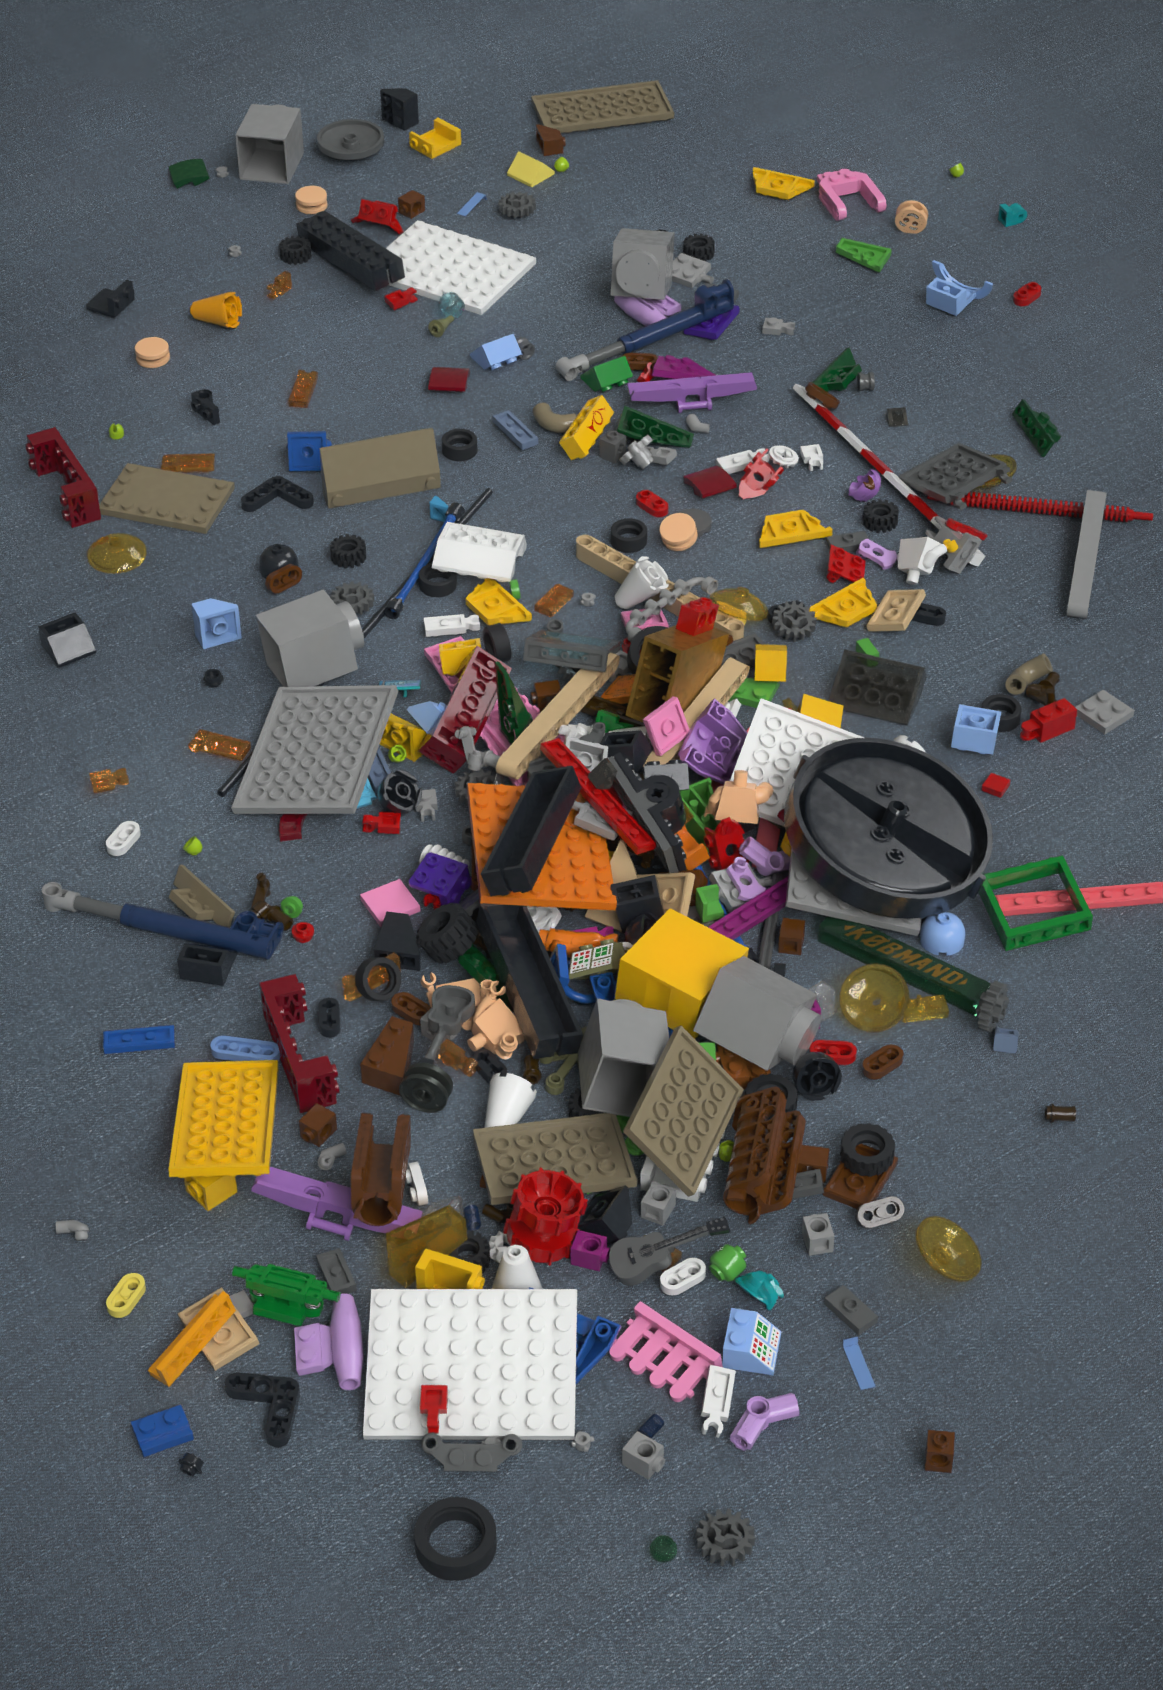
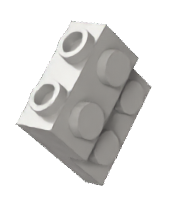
(587, 752)

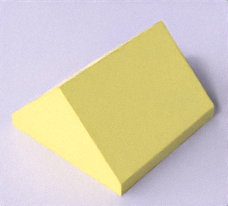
(529, 170)

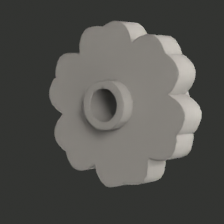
(638, 453)

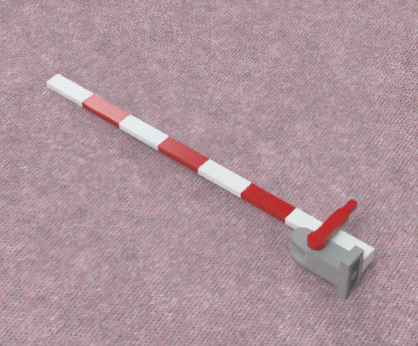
(950, 529)

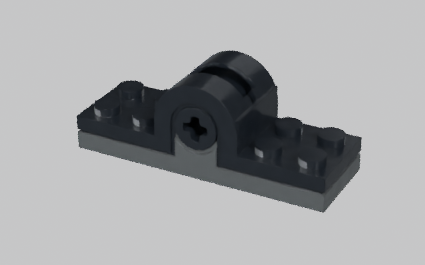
(656, 808)

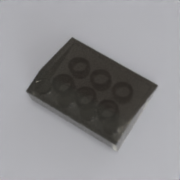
(878, 687)

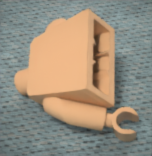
(738, 799)
(470, 984)
(495, 1026)

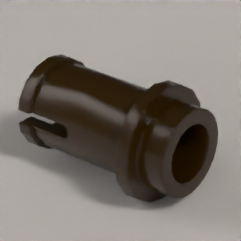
(532, 1070)
(1060, 1113)

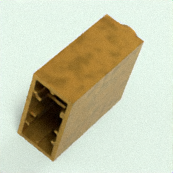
(674, 667)

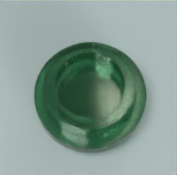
(663, 1549)

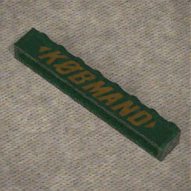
(914, 965)

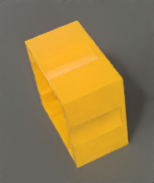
(675, 968)

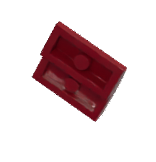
(448, 379)
(710, 481)

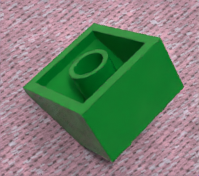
(608, 374)

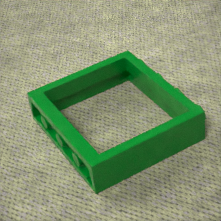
(1042, 930)

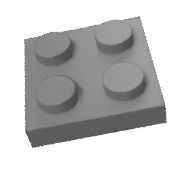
(1104, 712)

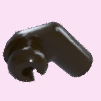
(496, 1214)

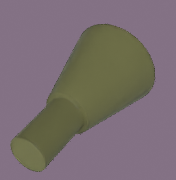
(438, 326)

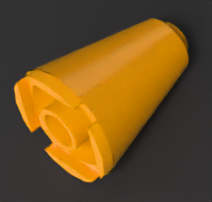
(218, 310)

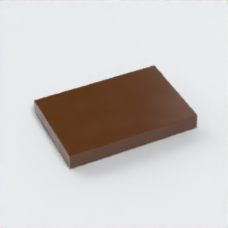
(856, 1189)

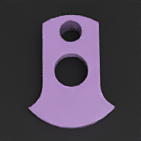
(887, 559)
(738, 870)

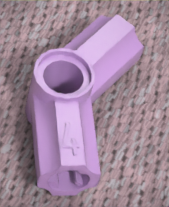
(765, 860)
(769, 1411)

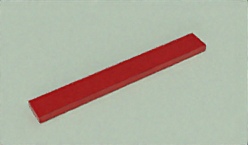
(600, 799)

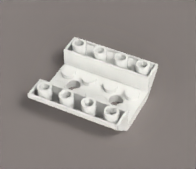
(478, 551)

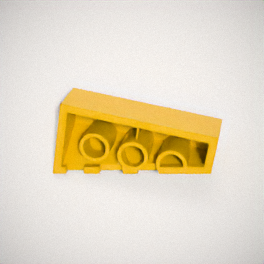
(405, 734)

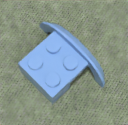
(949, 294)

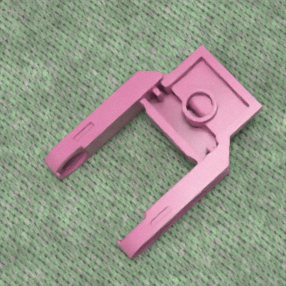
(848, 182)

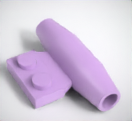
(647, 310)
(336, 1344)

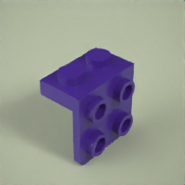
(441, 878)

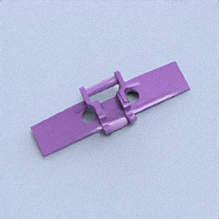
(705, 387)
(294, 1191)

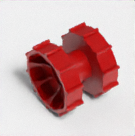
(545, 1215)

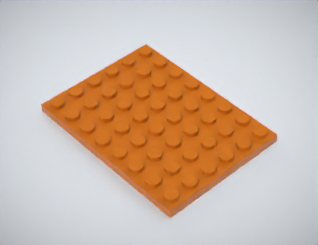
(574, 872)

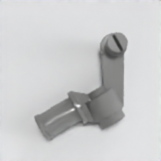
(475, 758)

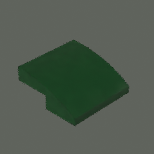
(189, 171)

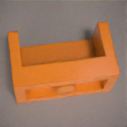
(695, 853)

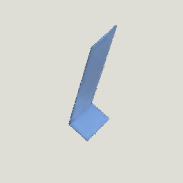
(471, 203)
(858, 1363)

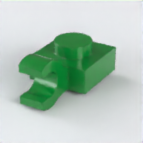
(611, 721)

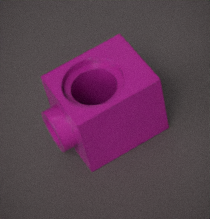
(589, 1250)

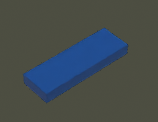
(139, 1039)

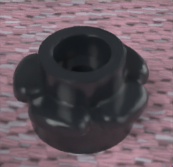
(213, 678)
(190, 1464)

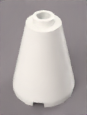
(641, 583)
(508, 1100)
(516, 1270)

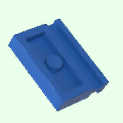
(162, 1430)

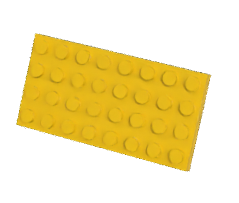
(224, 1119)

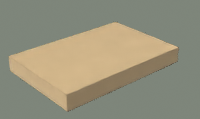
(896, 610)
(230, 1341)

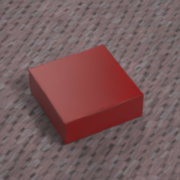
(995, 785)

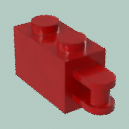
(1049, 721)

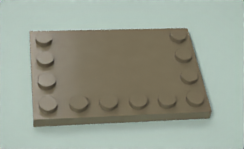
(166, 498)
(683, 1111)
(583, 1147)

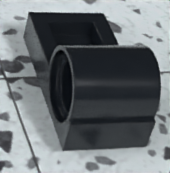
(203, 404)

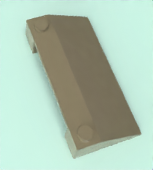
(379, 468)

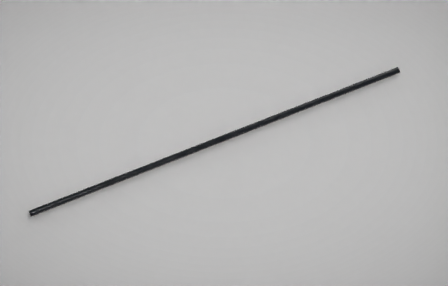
(366, 630)

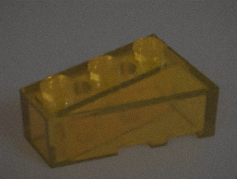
(437, 1231)

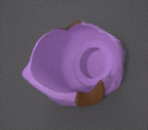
(866, 486)

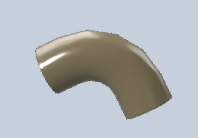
(552, 421)
(1028, 673)

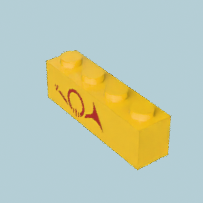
(586, 427)

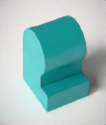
(1011, 214)

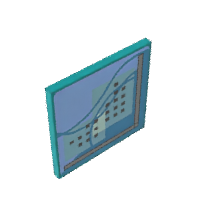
(403, 684)

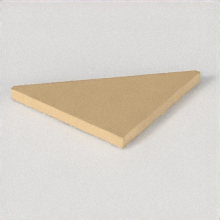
(622, 871)
(675, 890)

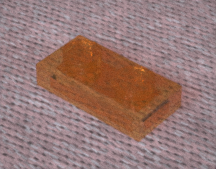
(554, 600)

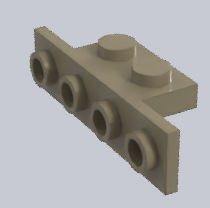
(199, 900)

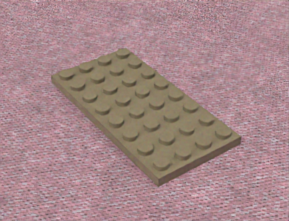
(603, 107)

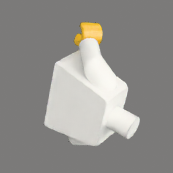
(919, 555)

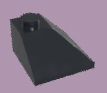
(608, 1215)

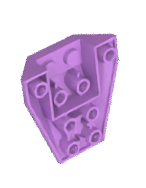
(714, 743)

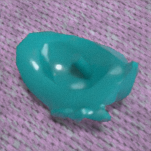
(761, 1286)

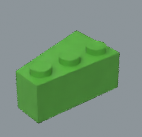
(696, 800)

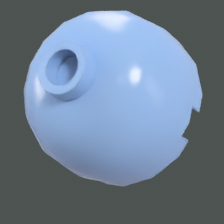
(942, 934)

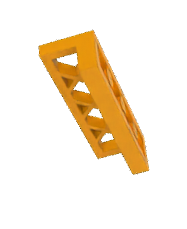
(192, 1339)

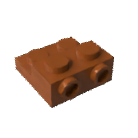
(738, 1067)

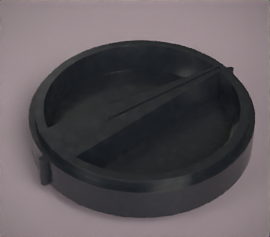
(888, 828)

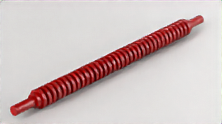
(1129, 514)

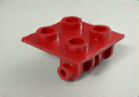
(845, 565)

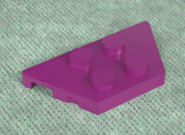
(678, 368)

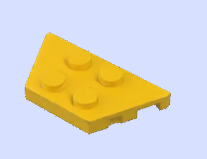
(780, 184)
(791, 528)
(496, 604)
(846, 605)

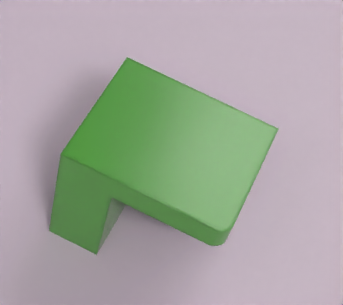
(708, 903)

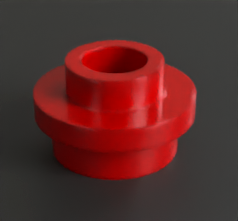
(303, 932)

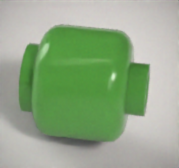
(727, 1262)

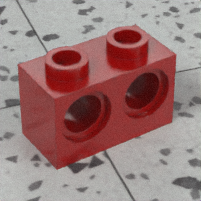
(697, 616)

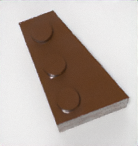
(389, 1056)

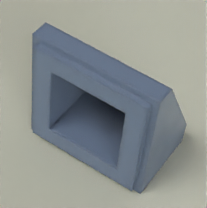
(1005, 1040)

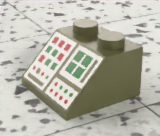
(596, 960)

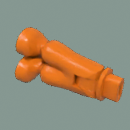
(572, 939)

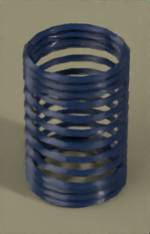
(472, 1220)
(651, 1426)

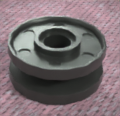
(426, 1087)

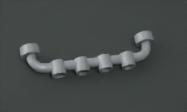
(666, 597)

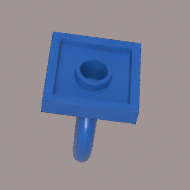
(304, 450)
(562, 967)

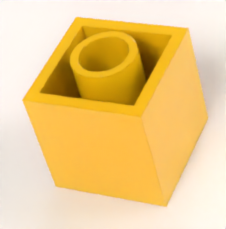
(770, 662)
(210, 1190)

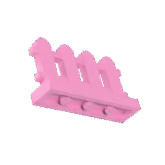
(664, 1333)

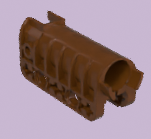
(760, 1154)
(379, 1172)

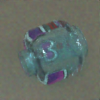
(451, 304)

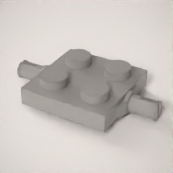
(690, 271)
(591, 820)
(728, 892)

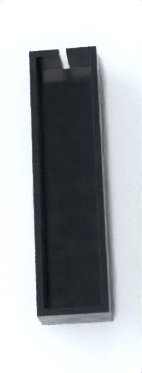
(351, 250)
(531, 831)
(529, 980)

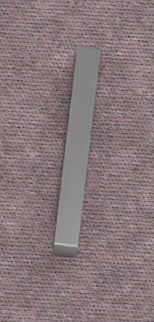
(1086, 554)

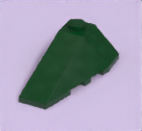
(637, 425)
(511, 710)

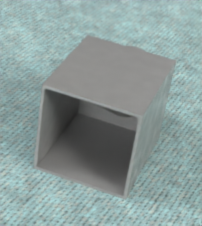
(270, 143)
(637, 276)
(310, 640)
(759, 1014)
(619, 1054)

